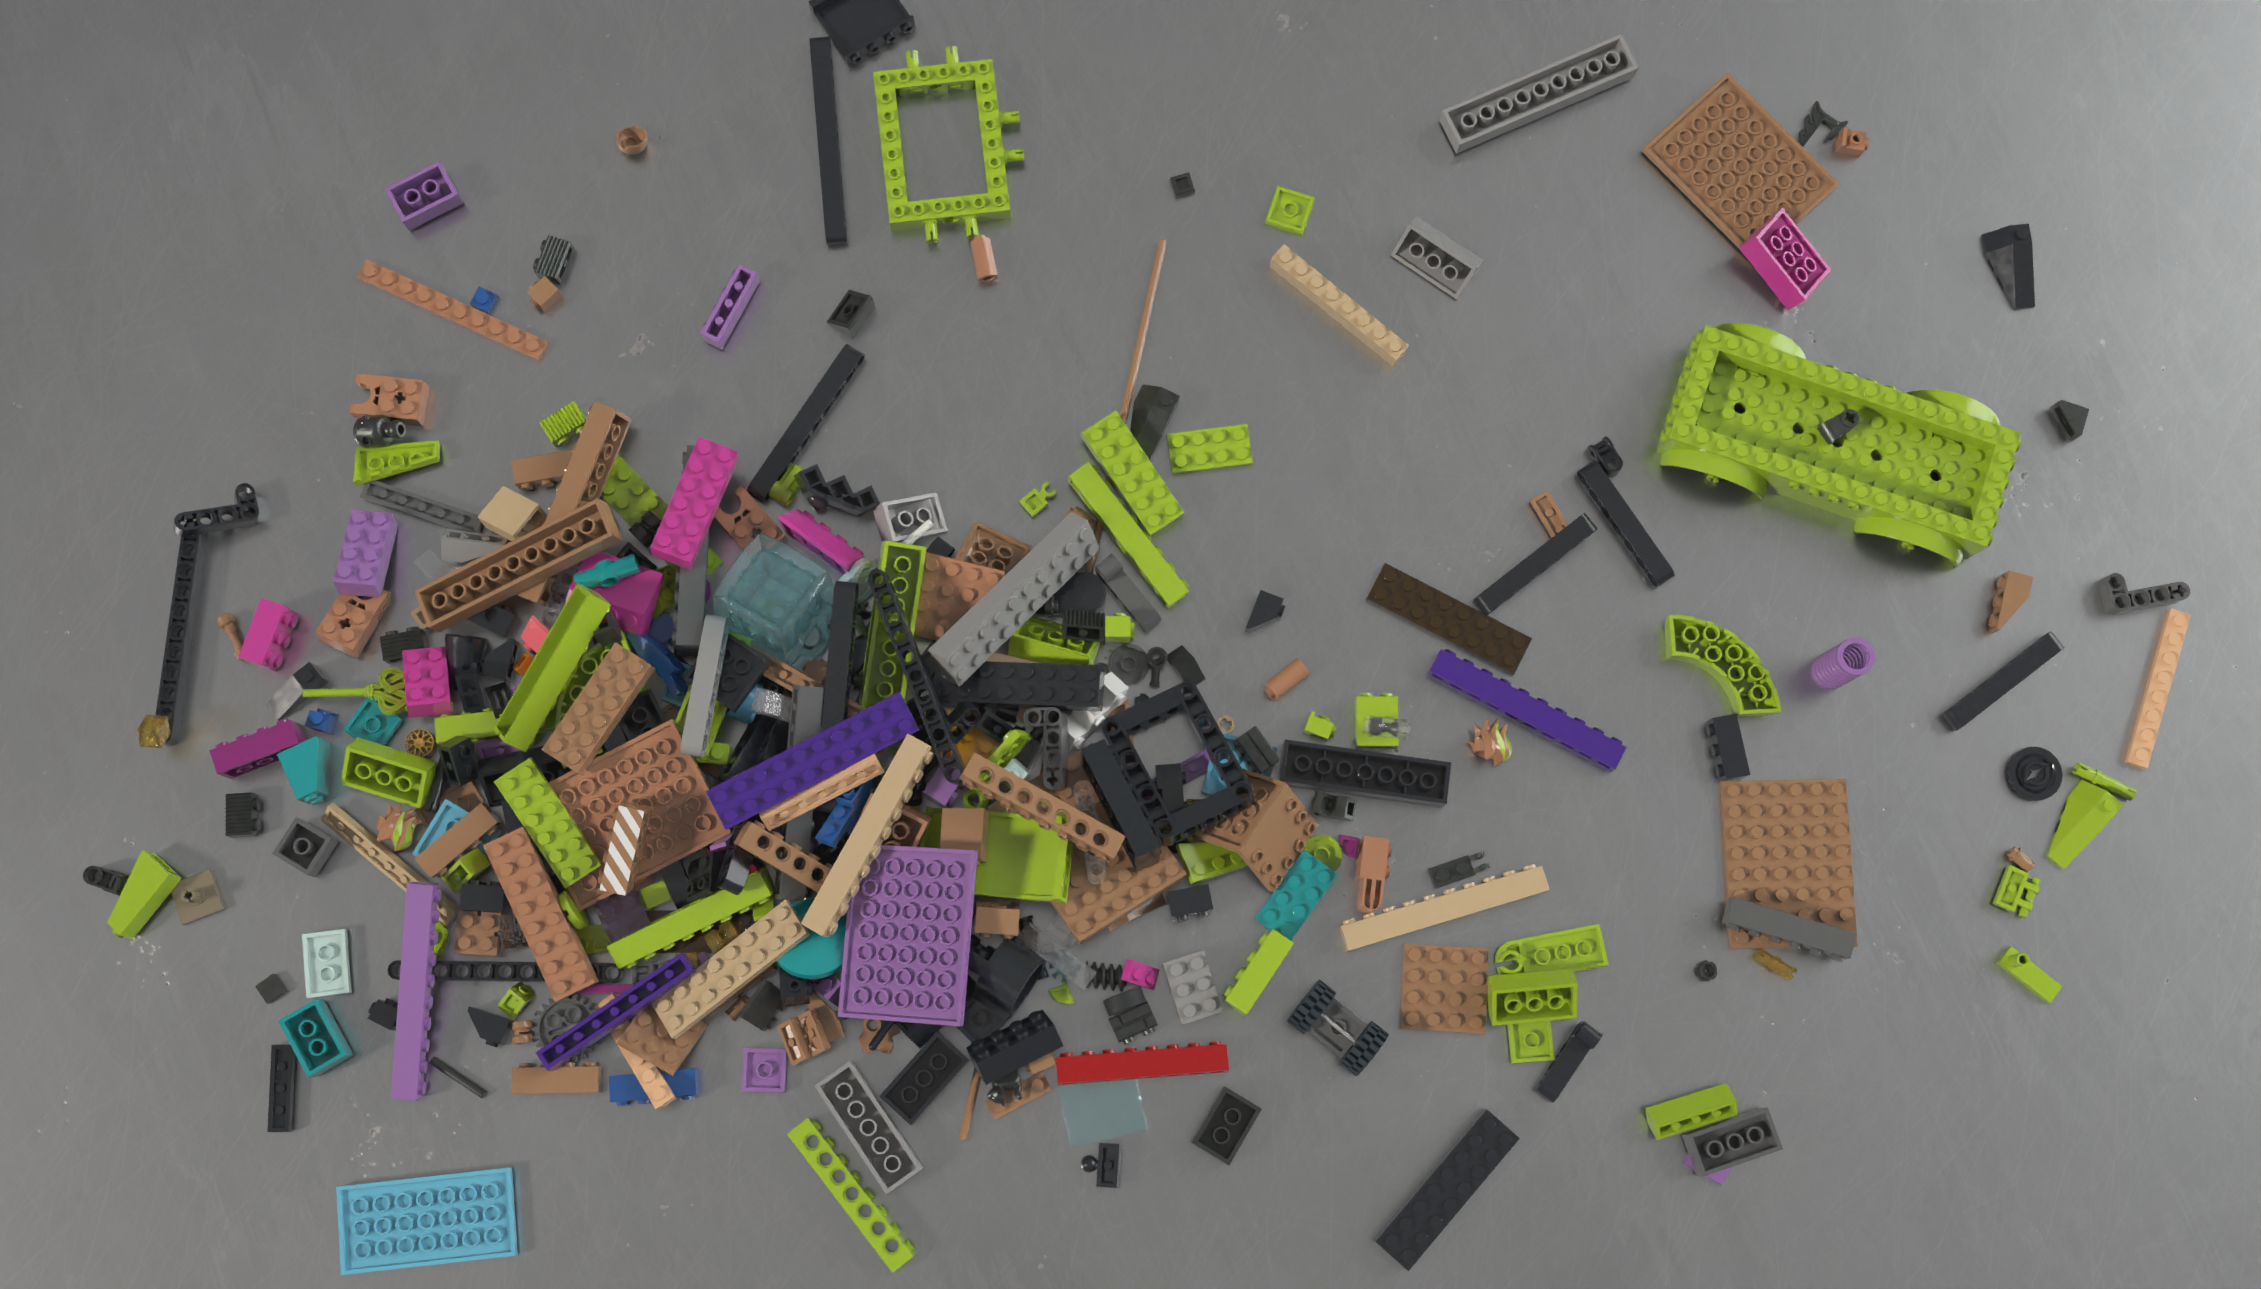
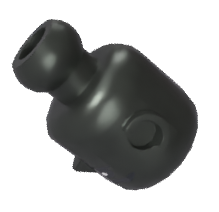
(377, 431)

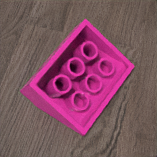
(1785, 259)
(819, 540)
(632, 598)

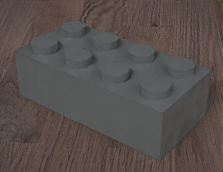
(1732, 1141)

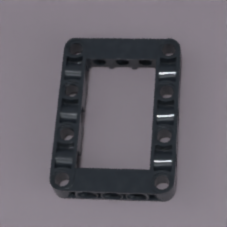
(1204, 812)

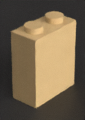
(511, 514)

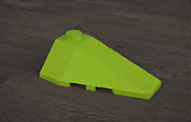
(2084, 816)

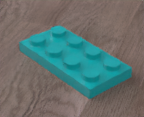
(1296, 895)

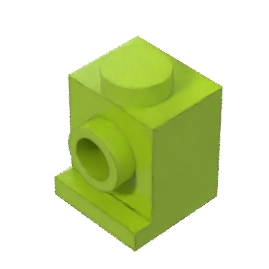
(1319, 727)

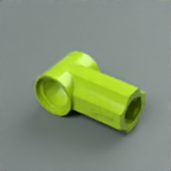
(785, 489)

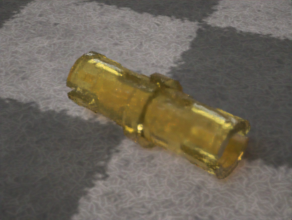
(1774, 963)

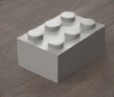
(1192, 987)

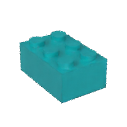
(315, 1038)

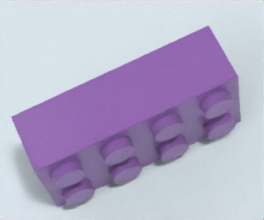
(365, 553)

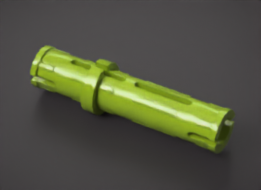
(2098, 778)

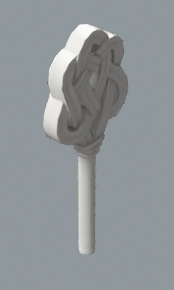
(862, 567)

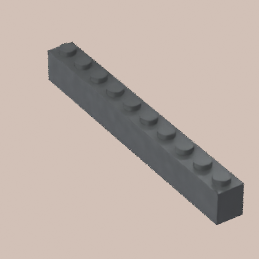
(804, 722)

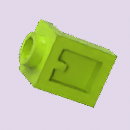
(515, 1000)

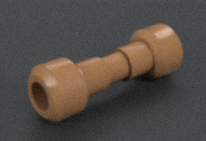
(226, 621)

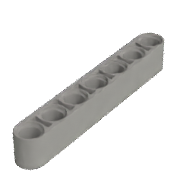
(705, 685)

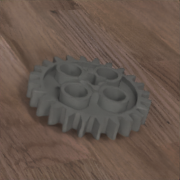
(563, 1010)

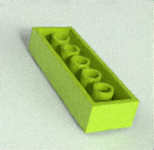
(1132, 473)

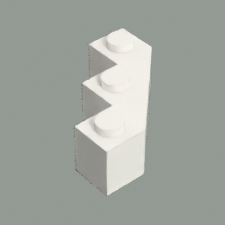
(1083, 723)

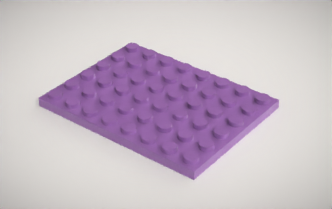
(910, 937)

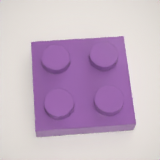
(764, 1070)

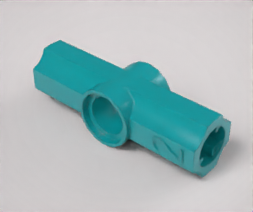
(608, 572)

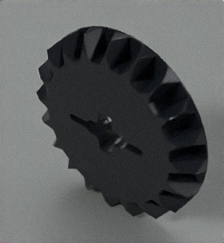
(2048, 778)

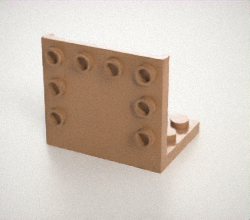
(1268, 832)

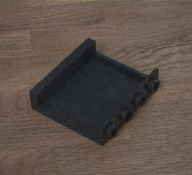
(861, 25)

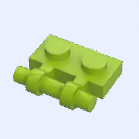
(2011, 888)

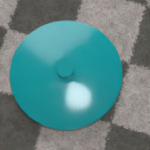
(815, 955)

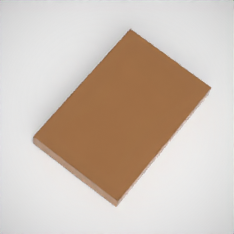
(465, 796)

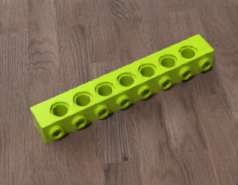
(800, 1137)

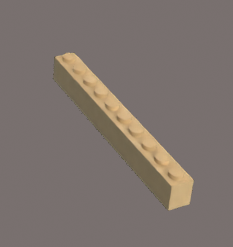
(868, 836)
(1443, 908)

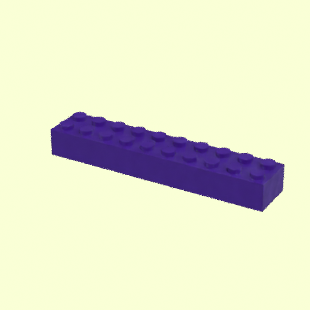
(812, 760)

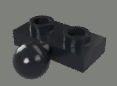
(1107, 1165)

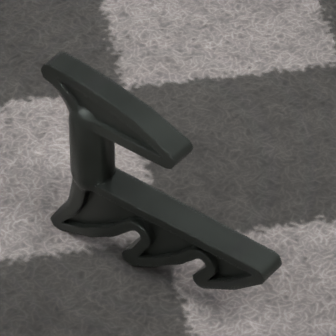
(1818, 116)

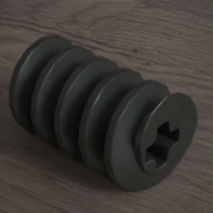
(1107, 976)

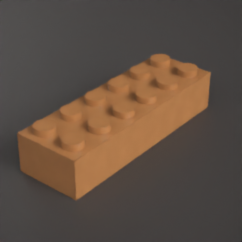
(598, 709)

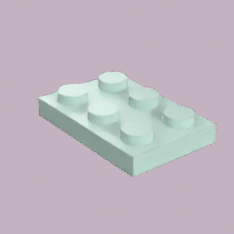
(326, 963)

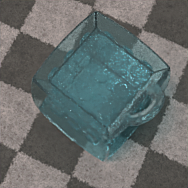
(776, 599)

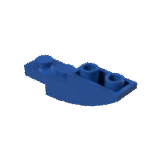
(663, 659)
(845, 814)

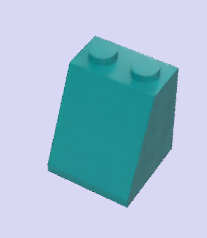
(308, 769)

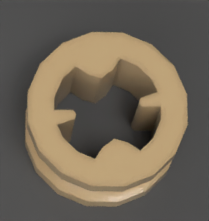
(1228, 719)

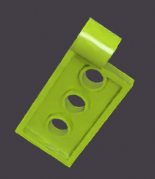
(1001, 755)

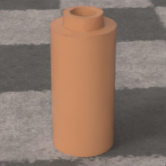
(984, 259)
(1286, 679)

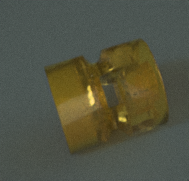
(715, 937)

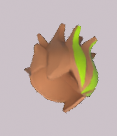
(1491, 742)
(397, 827)

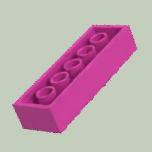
(694, 503)

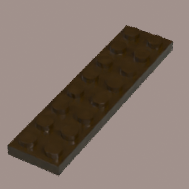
(1449, 619)

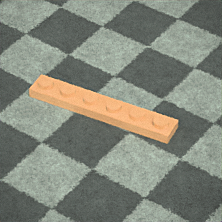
(821, 792)
(647, 1074)

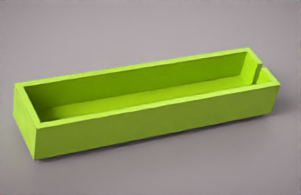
(551, 667)

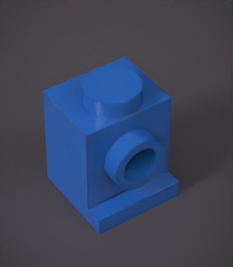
(321, 721)

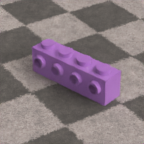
(730, 306)

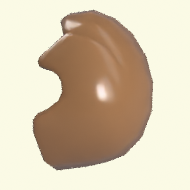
(631, 140)

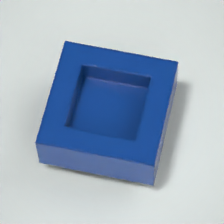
(484, 300)

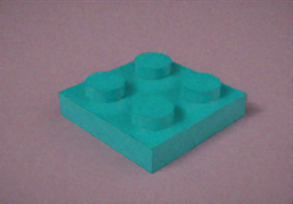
(372, 724)

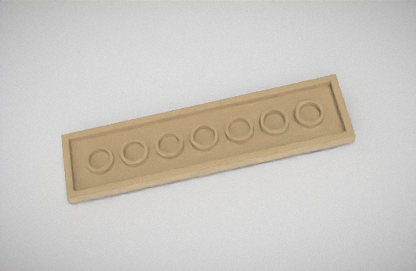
(730, 969)

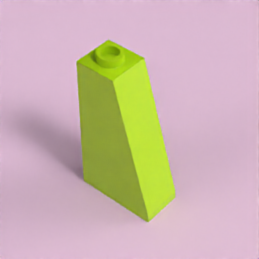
(142, 894)

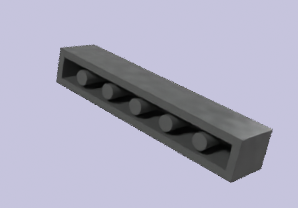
(1788, 928)

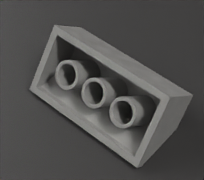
(1436, 257)

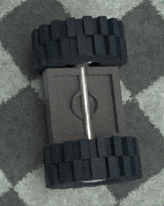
(1338, 1027)

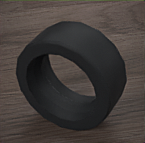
(1124, 1001)

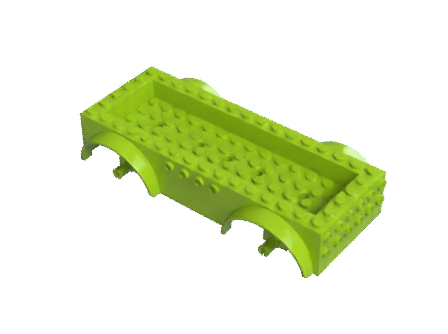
(1901, 430)

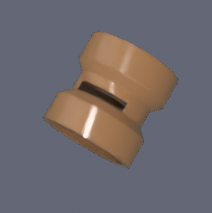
(522, 1027)

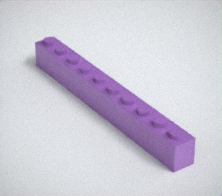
(415, 990)

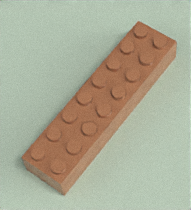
(540, 914)

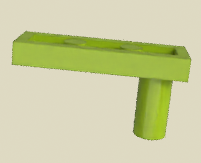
(2029, 974)

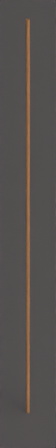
(1091, 562)

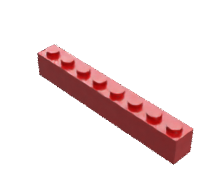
(1142, 1064)

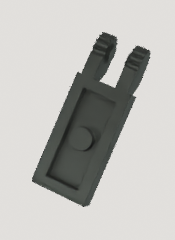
(1456, 870)

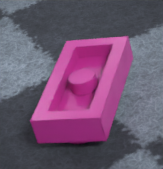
(1140, 974)

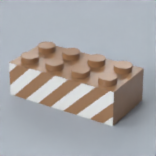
(625, 848)

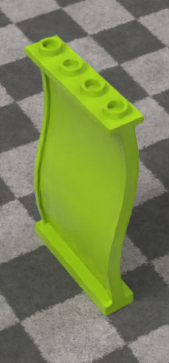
(1020, 858)

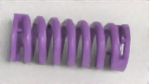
(1843, 663)

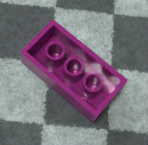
(256, 750)

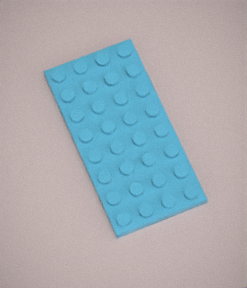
(426, 1221)

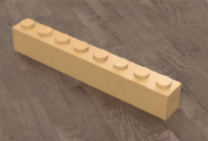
(1338, 305)

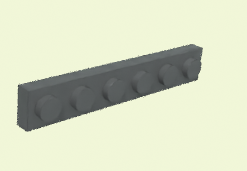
(421, 507)

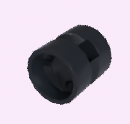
(640, 531)

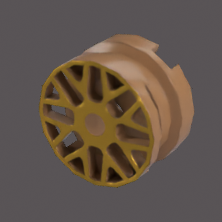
(421, 743)

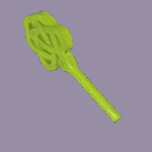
(393, 692)

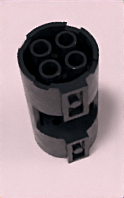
(1003, 973)

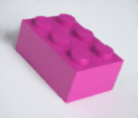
(268, 635)
(426, 682)

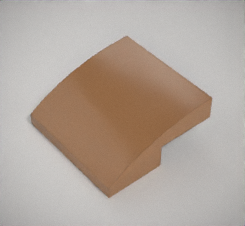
(803, 1037)

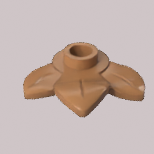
(868, 1034)

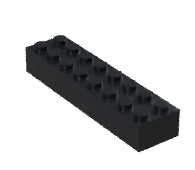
(1027, 686)
(1365, 773)
(1446, 1189)

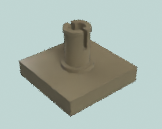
(197, 897)

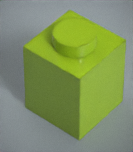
(655, 895)

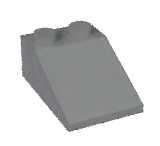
(903, 516)

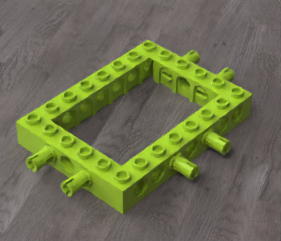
(949, 210)

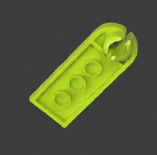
(1572, 948)

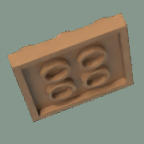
(652, 1042)

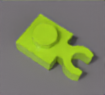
(1036, 501)

